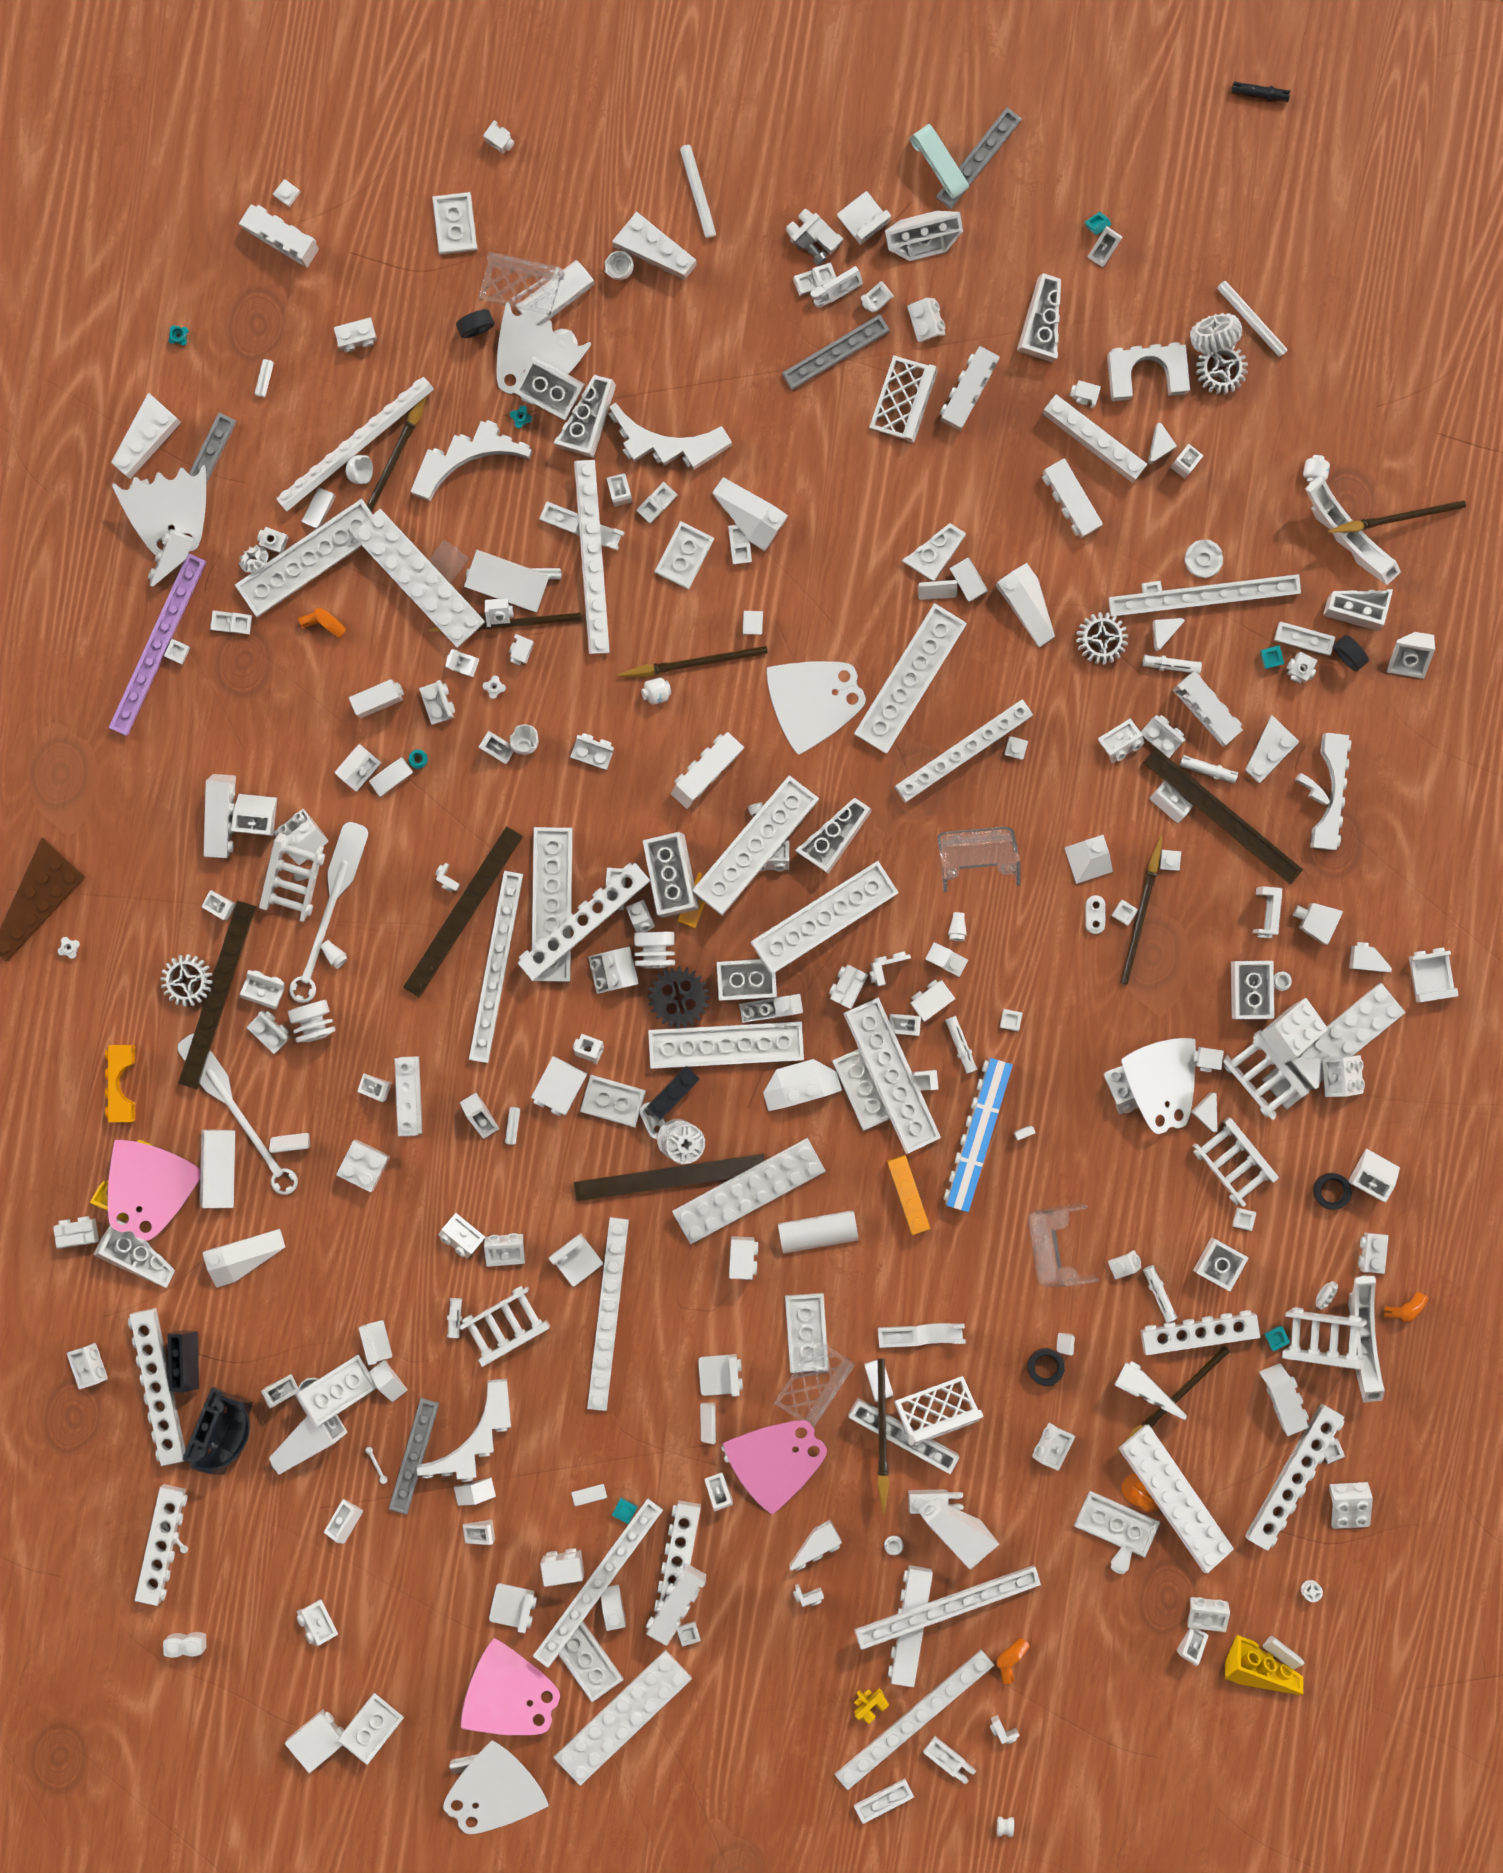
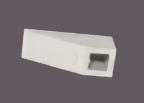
(173, 553)
(771, 1008)
(820, 1540)

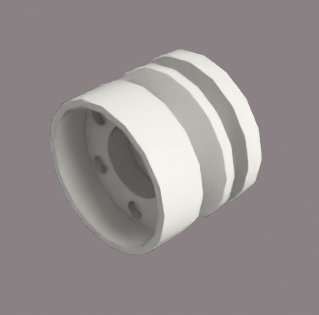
(654, 949)
(311, 1021)
(673, 1135)

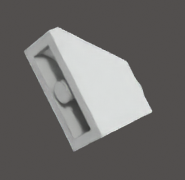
(1367, 958)
(479, 1115)
(613, 1608)

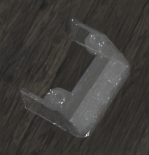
(978, 849)
(1045, 1247)

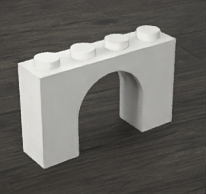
(1171, 358)

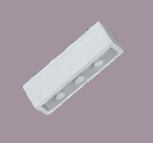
(1072, 498)

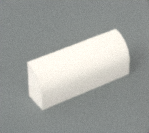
(573, 285)
(217, 1168)
(818, 1231)

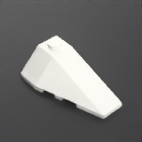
(134, 1256)
(235, 1260)
(1140, 1384)

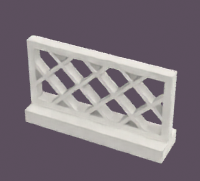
(919, 404)
(940, 1427)

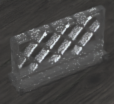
(525, 267)
(829, 1391)

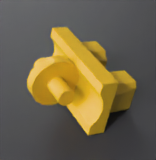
(876, 1699)

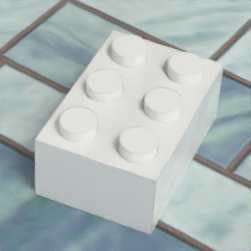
(549, 388)
(745, 980)
(1252, 989)
(1294, 1031)

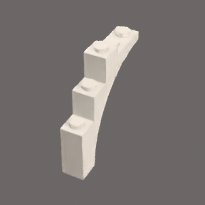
(666, 449)
(461, 450)
(1364, 550)
(1362, 1304)
(481, 1440)

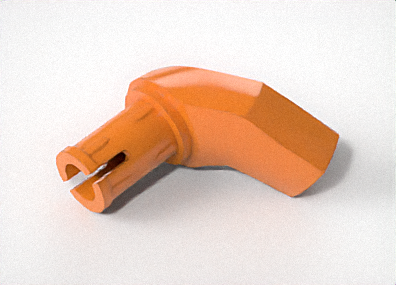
(324, 618)
(1409, 1310)
(1009, 1658)

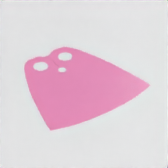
(147, 1179)
(769, 1465)
(500, 1694)

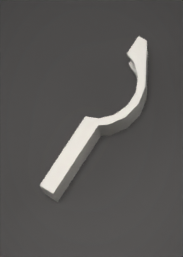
(569, 521)
(921, 1335)

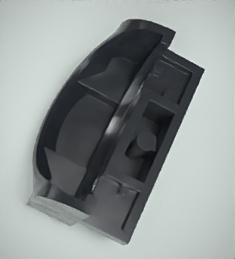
(219, 1430)

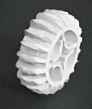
(1216, 333)
(1224, 375)
(1102, 647)
(185, 972)

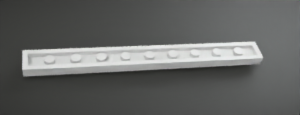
(355, 443)
(591, 556)
(1204, 595)
(496, 966)
(608, 1313)
(598, 1583)
(947, 1607)
(914, 1719)

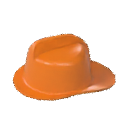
(1137, 1494)

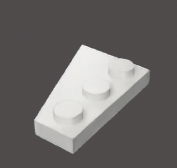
(935, 553)
(1270, 750)

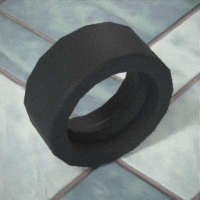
(475, 323)
(1351, 653)
(1346, 1188)
(1046, 1381)

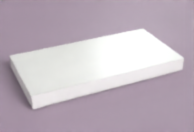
(506, 580)
(861, 1089)
(804, 1324)
(336, 1391)
(1116, 1523)
(589, 1663)

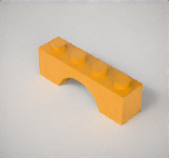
(119, 1107)
(908, 1194)

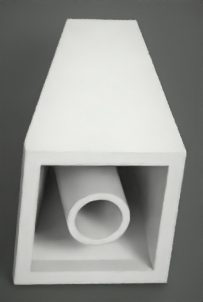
(306, 1442)
(960, 1531)

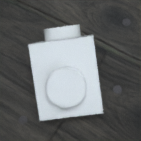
(876, 297)
(462, 663)
(448, 883)
(640, 917)
(1125, 1265)
(813, 1597)
(1005, 1737)

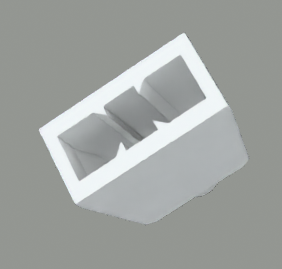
(1318, 921)

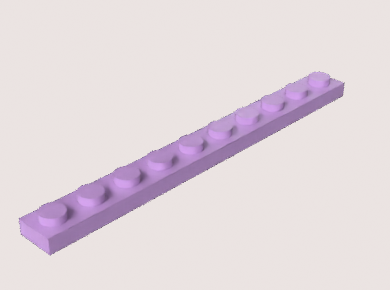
(157, 644)

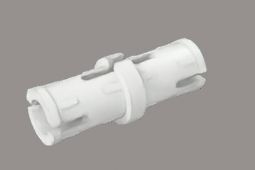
(454, 1318)

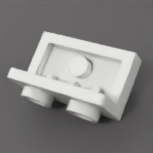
(926, 319)
(262, 989)

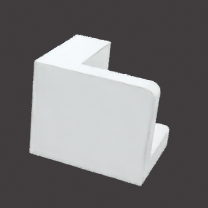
(752, 622)
(926, 1079)

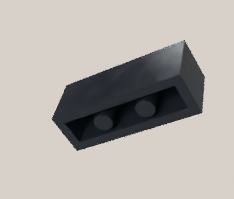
(671, 1094)
(183, 1361)

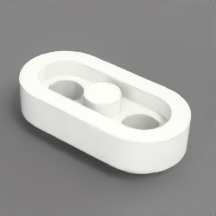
(1093, 914)
(649, 1122)

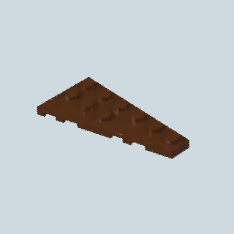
(41, 891)

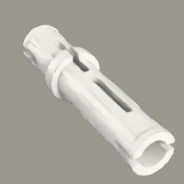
(1171, 664)
(1209, 769)
(961, 1045)
(1156, 1286)

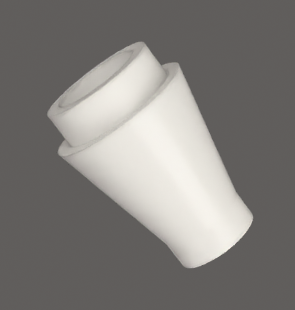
(957, 928)
(334, 955)
(1121, 1560)

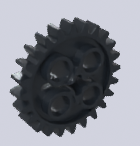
(661, 1001)

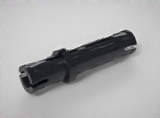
(1269, 93)

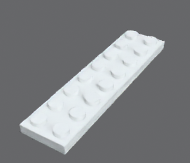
(304, 560)
(418, 578)
(910, 678)
(755, 845)
(552, 894)
(824, 917)
(1347, 1034)
(726, 1045)
(892, 1075)
(748, 1191)
(1176, 1498)
(622, 1717)

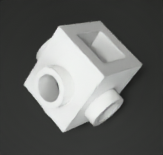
(1306, 663)

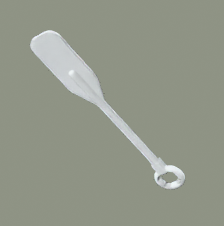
(340, 876)
(217, 1083)

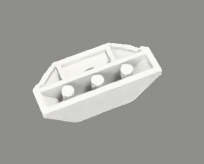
(924, 234)
(800, 1084)

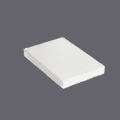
(454, 223)
(684, 555)
(612, 1100)
(370, 1728)

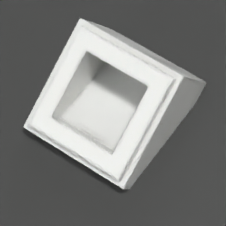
(1065, 1343)

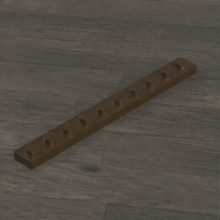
(1222, 816)
(462, 912)
(217, 996)
(665, 1177)

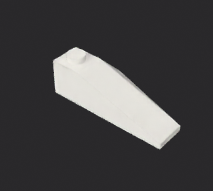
(753, 515)
(1026, 599)

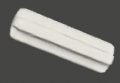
(264, 378)
(512, 1126)

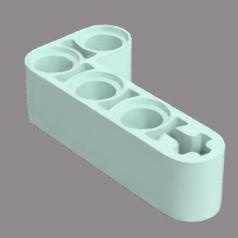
(940, 160)

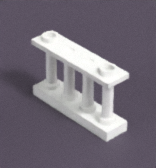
(273, 880)
(1285, 1072)
(408, 1096)
(1253, 1159)
(505, 1345)
(1313, 1354)

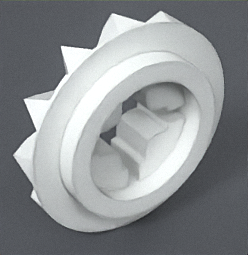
(250, 565)
(1326, 1295)

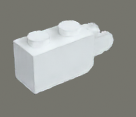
(920, 1498)

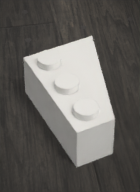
(1359, 608)
(1285, 1399)

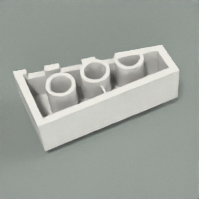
(651, 245)
(586, 423)
(146, 434)
(1208, 708)
(833, 838)

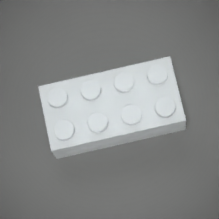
(670, 874)

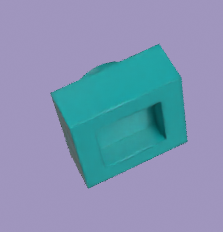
(1097, 223)
(1272, 657)
(1276, 1338)
(624, 1510)

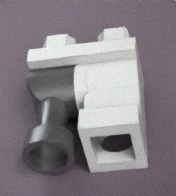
(814, 230)

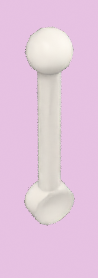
(383, 1479)
(183, 1548)

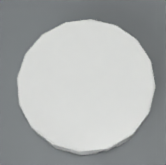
(1203, 558)

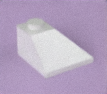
(1412, 655)
(1089, 859)

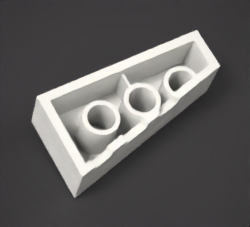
(279, 235)
(1040, 328)
(969, 389)
(706, 769)
(219, 815)
(676, 1603)

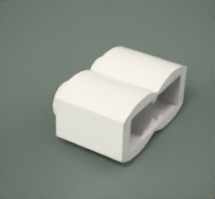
(180, 1644)

